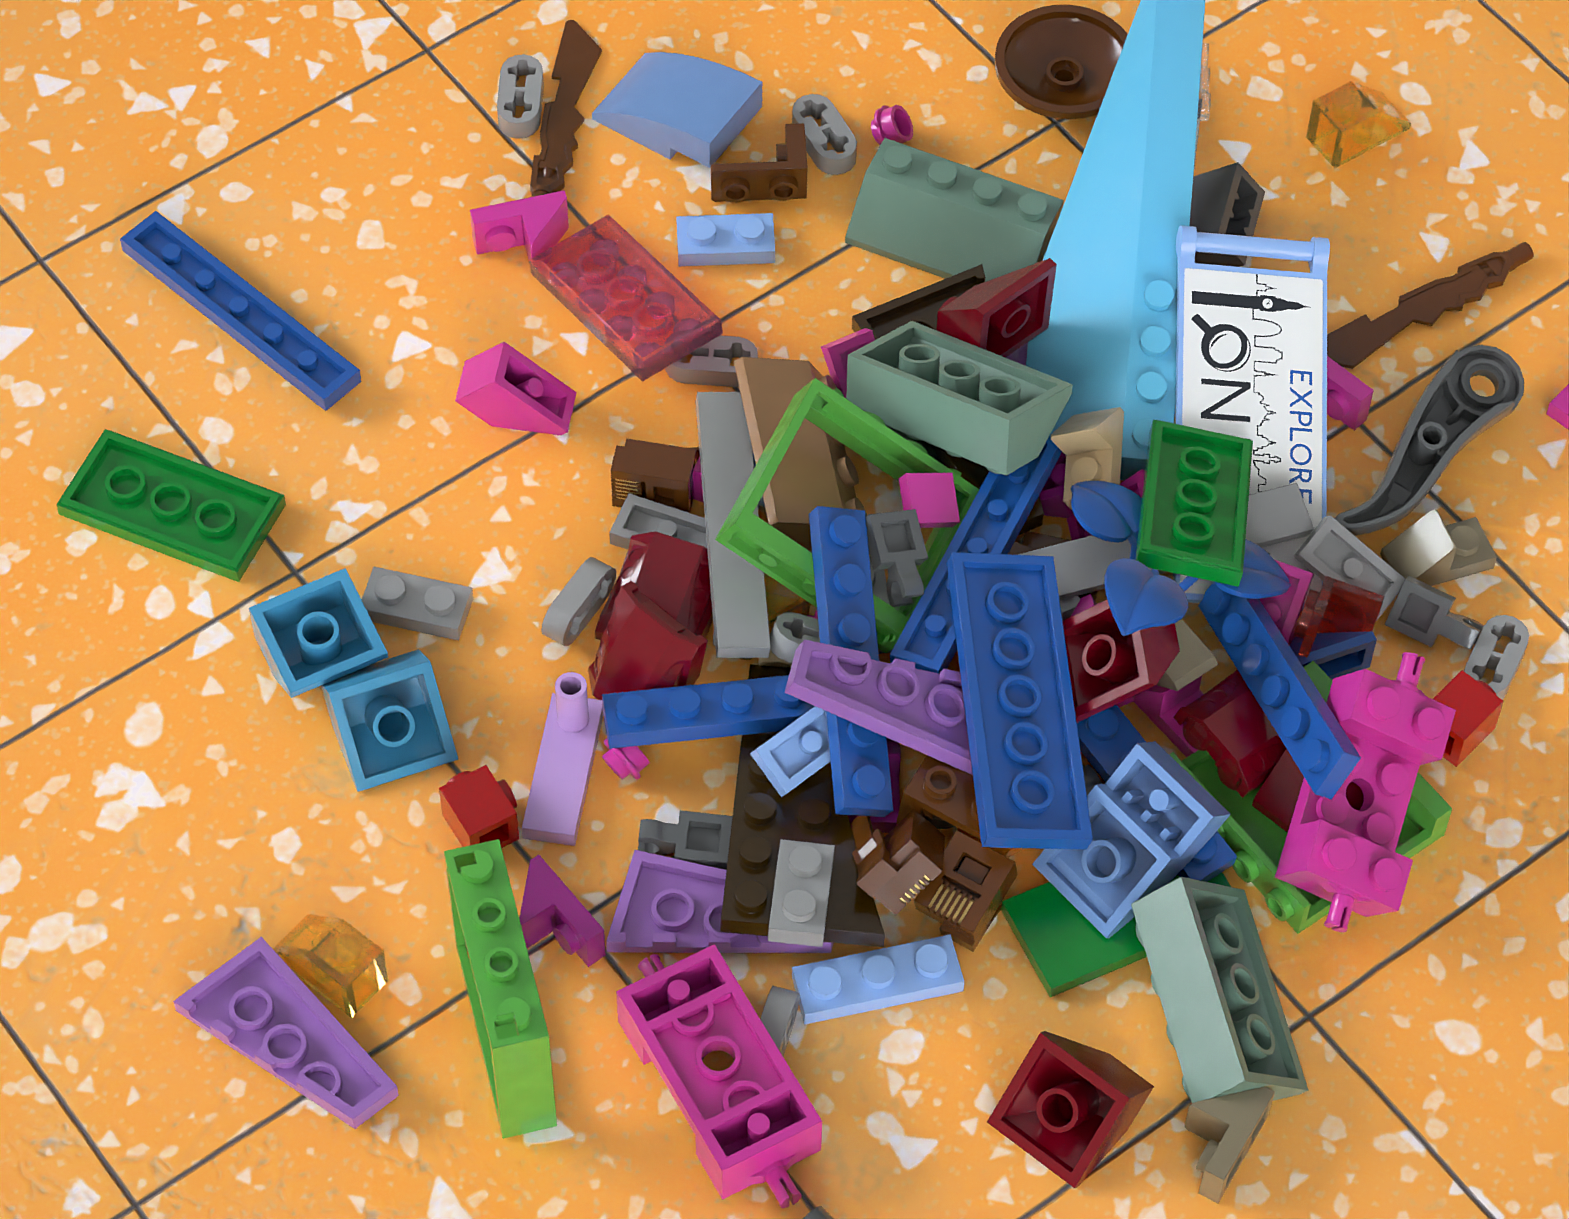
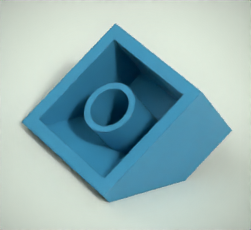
(316, 633)
(390, 720)

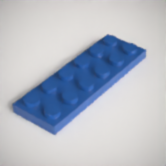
(1018, 702)

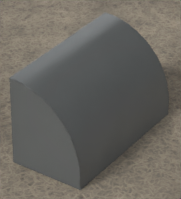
(1225, 203)

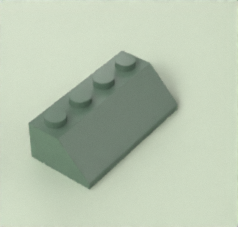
(948, 215)
(957, 396)
(1216, 991)

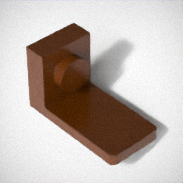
(766, 180)
(944, 793)

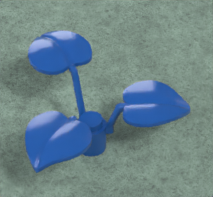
(1143, 596)

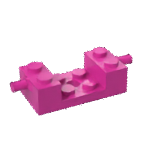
(1349, 851)
(745, 1118)

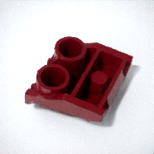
(670, 575)
(644, 648)
(1234, 733)

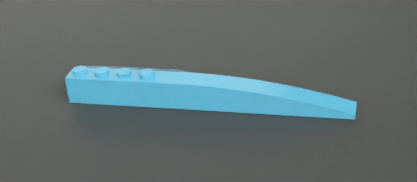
(1119, 229)

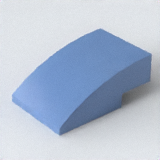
(681, 105)
(1143, 833)

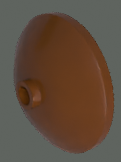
(1059, 60)

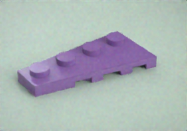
(887, 698)
(678, 909)
(285, 1029)

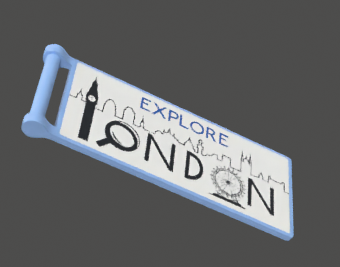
(1257, 364)

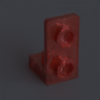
(1336, 609)

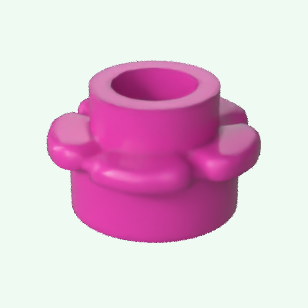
(892, 124)
(625, 760)

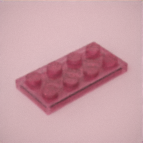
(625, 297)

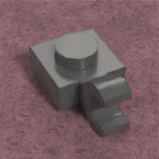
(897, 545)
(1425, 613)
(695, 839)

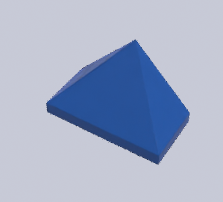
(1338, 652)

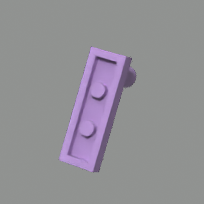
(563, 763)

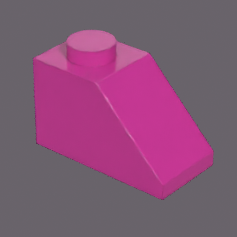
(514, 392)

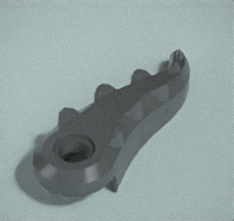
(1437, 430)

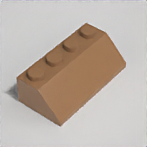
(815, 464)

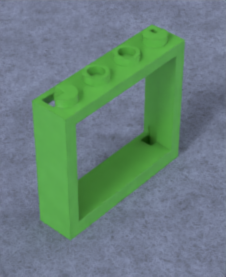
(872, 440)
(501, 988)

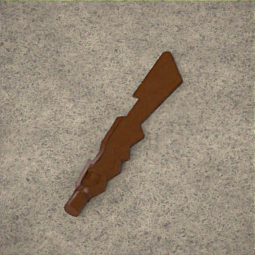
(561, 119)
(1425, 305)

